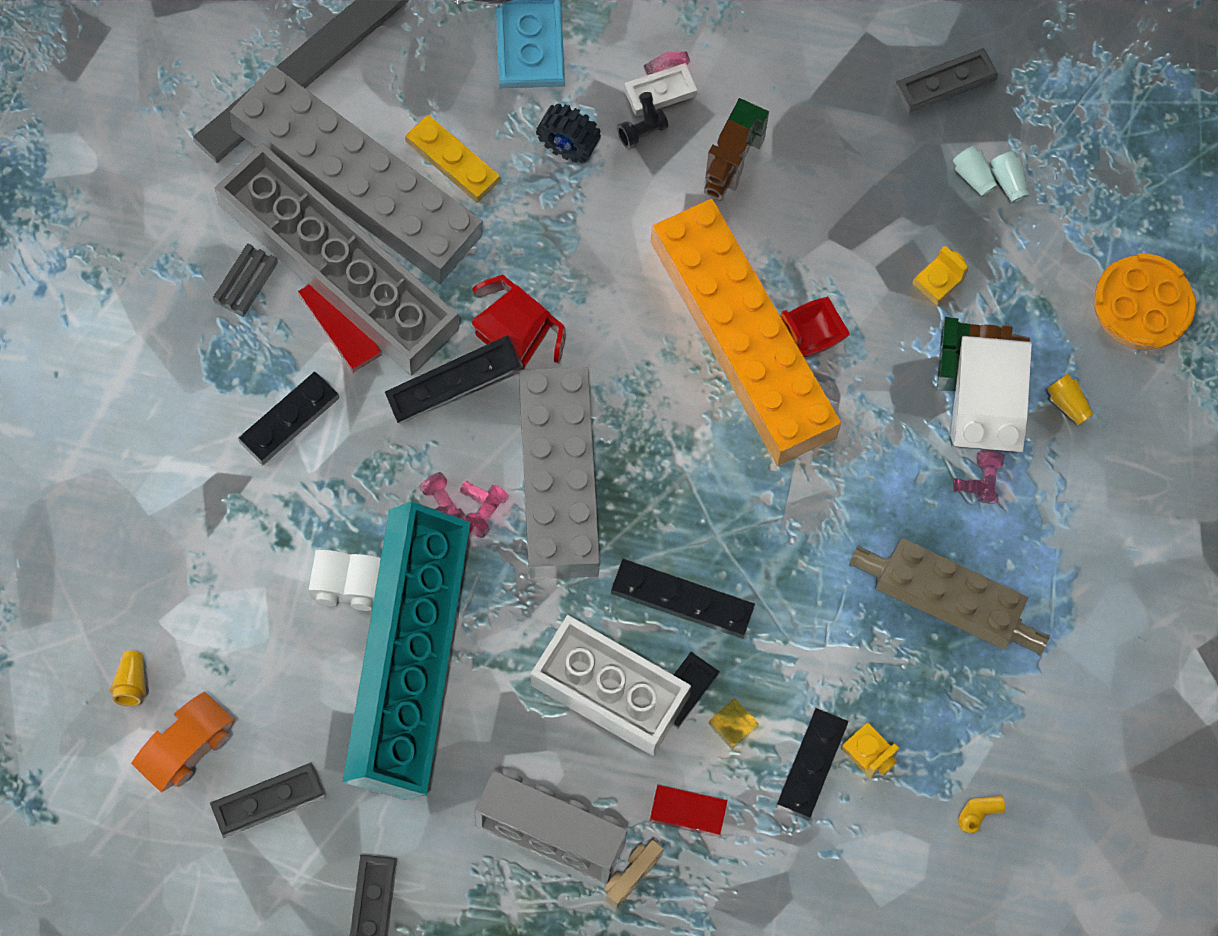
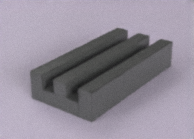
(258, 257)

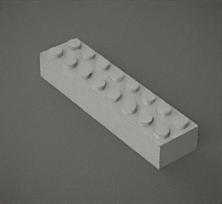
(357, 174)
(337, 259)

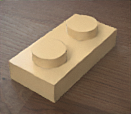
(641, 861)

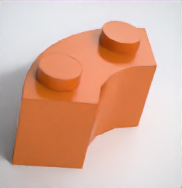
(170, 757)

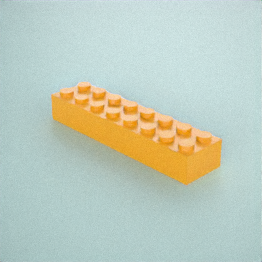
(745, 332)

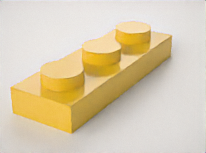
(452, 158)

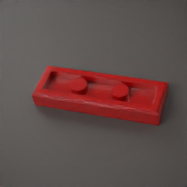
(346, 337)

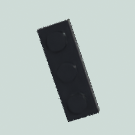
(288, 418)
(812, 764)

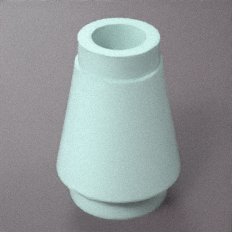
(975, 170)
(1010, 176)

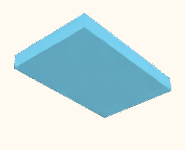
(530, 44)

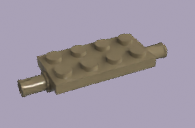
(952, 594)

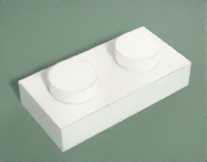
(666, 88)

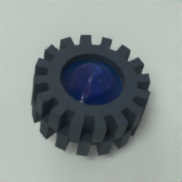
(568, 133)

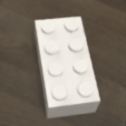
(610, 685)

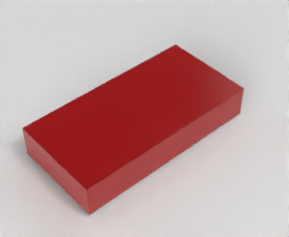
(688, 811)

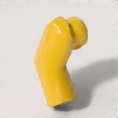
(976, 811)

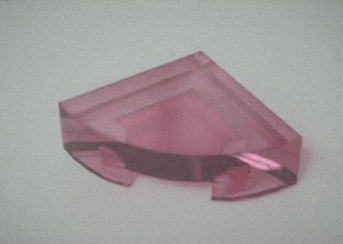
(665, 61)

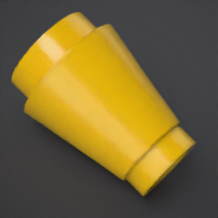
(1070, 399)
(129, 680)

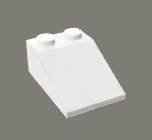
(991, 394)

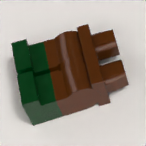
(725, 162)
(951, 344)

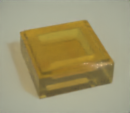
(733, 723)

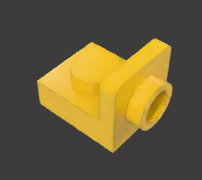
(942, 275)
(871, 751)

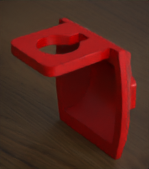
(815, 326)

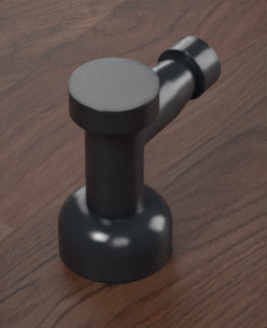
(653, 120)

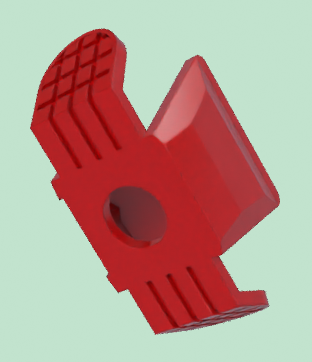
(518, 317)

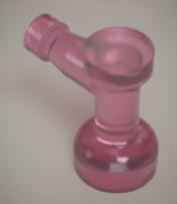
(434, 487)
(985, 488)
(490, 501)

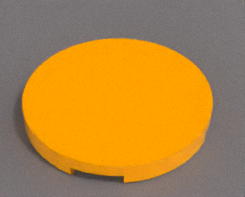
(1144, 302)

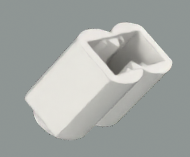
(344, 579)

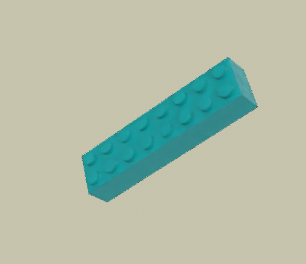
(407, 652)

